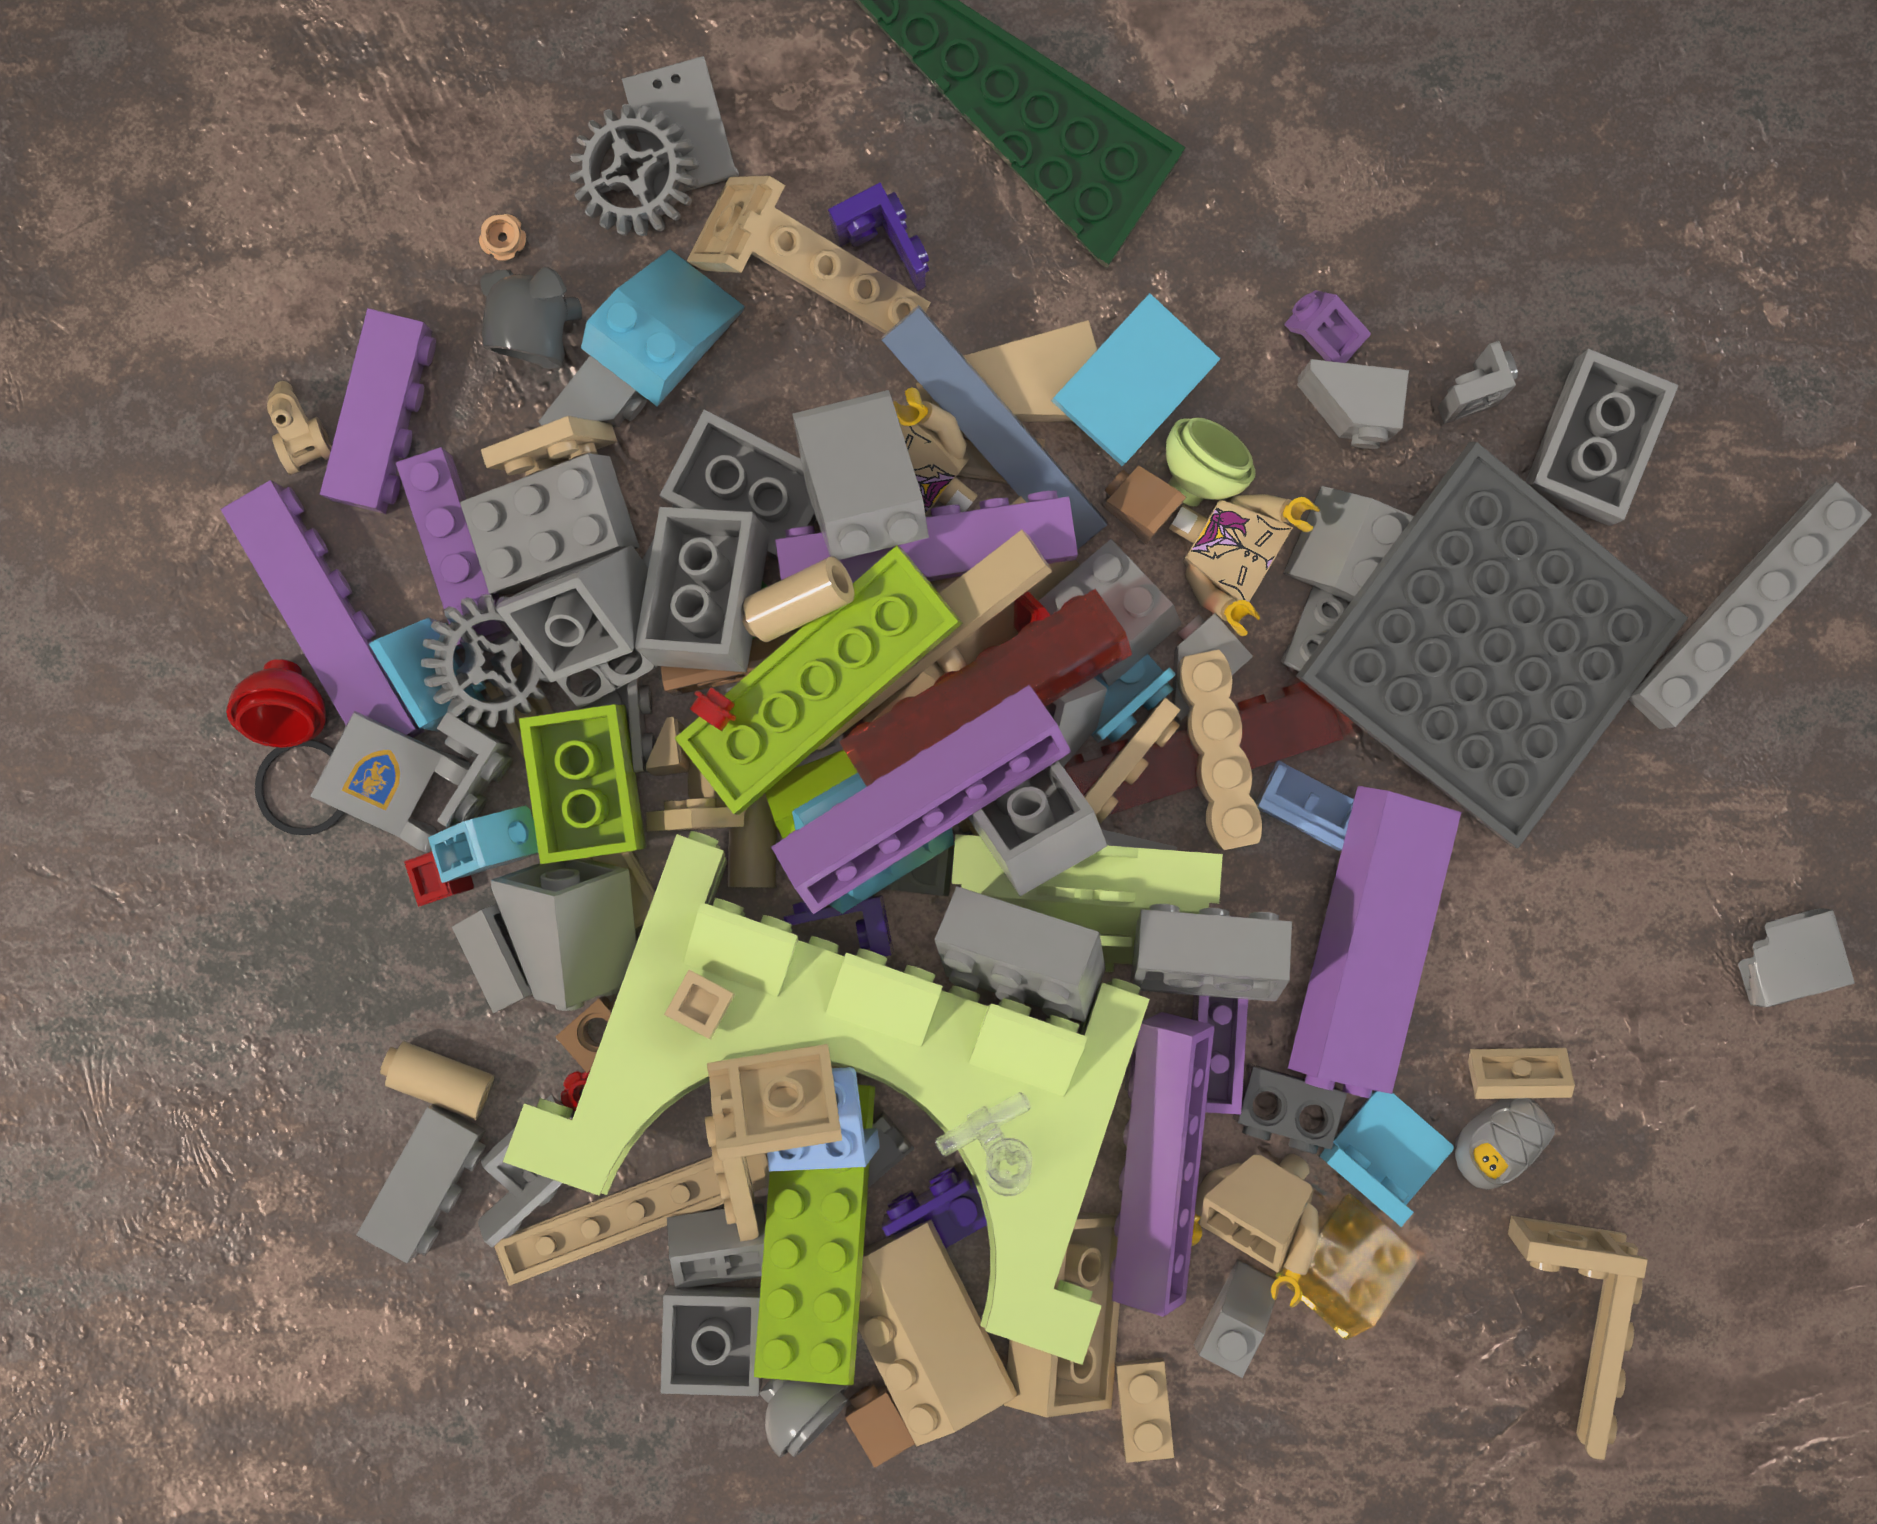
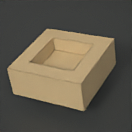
(699, 1004)

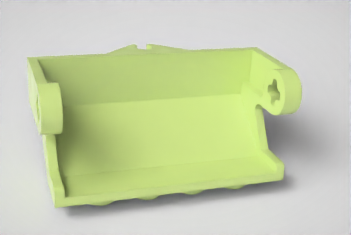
(1102, 889)

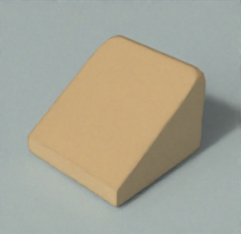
(667, 754)

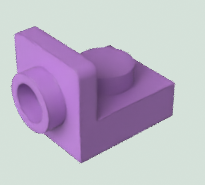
(1328, 326)

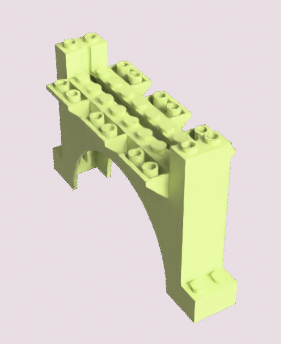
(884, 1024)

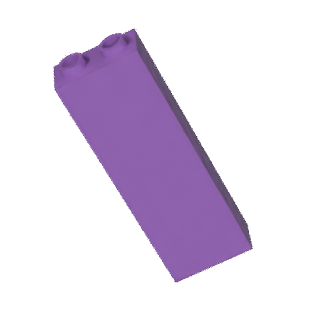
(1374, 942)

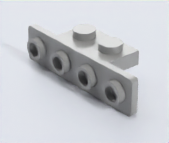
(525, 1192)

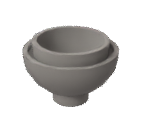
(799, 1412)

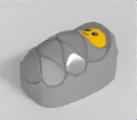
(1502, 1142)

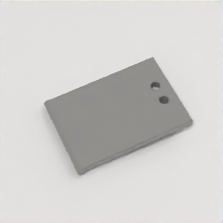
(693, 105)

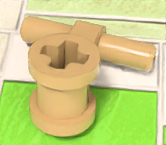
(298, 438)

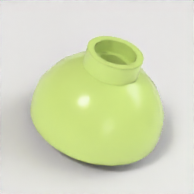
(1207, 461)

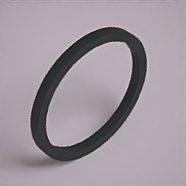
(259, 793)

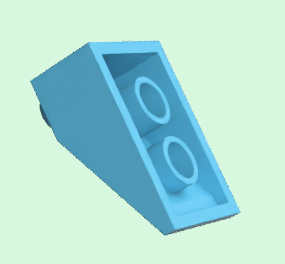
(659, 325)

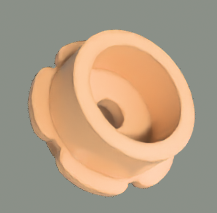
(493, 228)

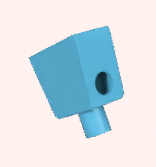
(484, 843)

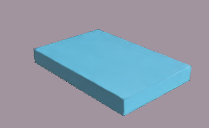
(1135, 379)

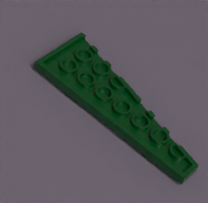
(1056, 132)

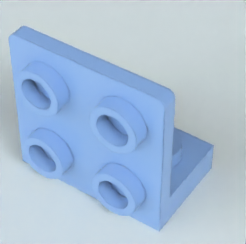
(857, 1144)

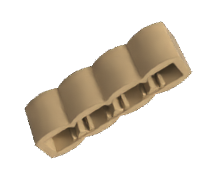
(1222, 765)

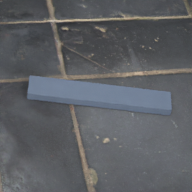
(986, 418)

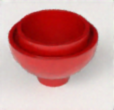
(277, 706)

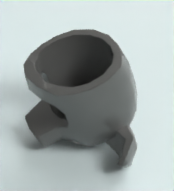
(527, 315)

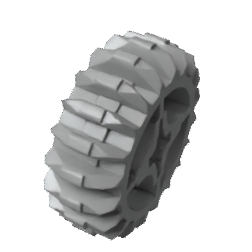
(616, 177)
(471, 673)

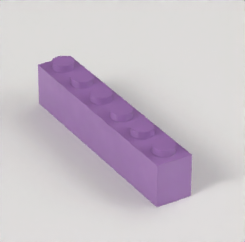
(955, 538)
(316, 605)
(921, 799)
(1161, 1163)

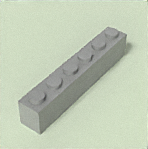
(1748, 605)

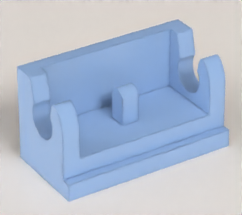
(1306, 805)

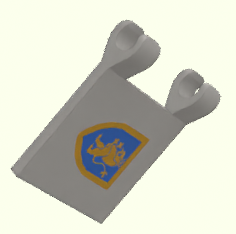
(381, 777)

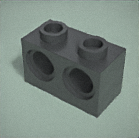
(1292, 1098)

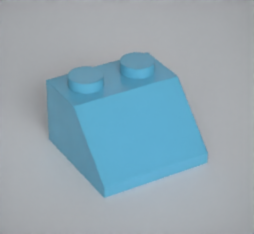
(401, 659)

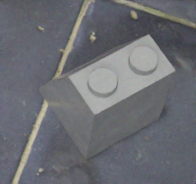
(860, 476)
(580, 614)
(569, 928)

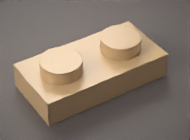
(1521, 1073)
(1144, 1410)

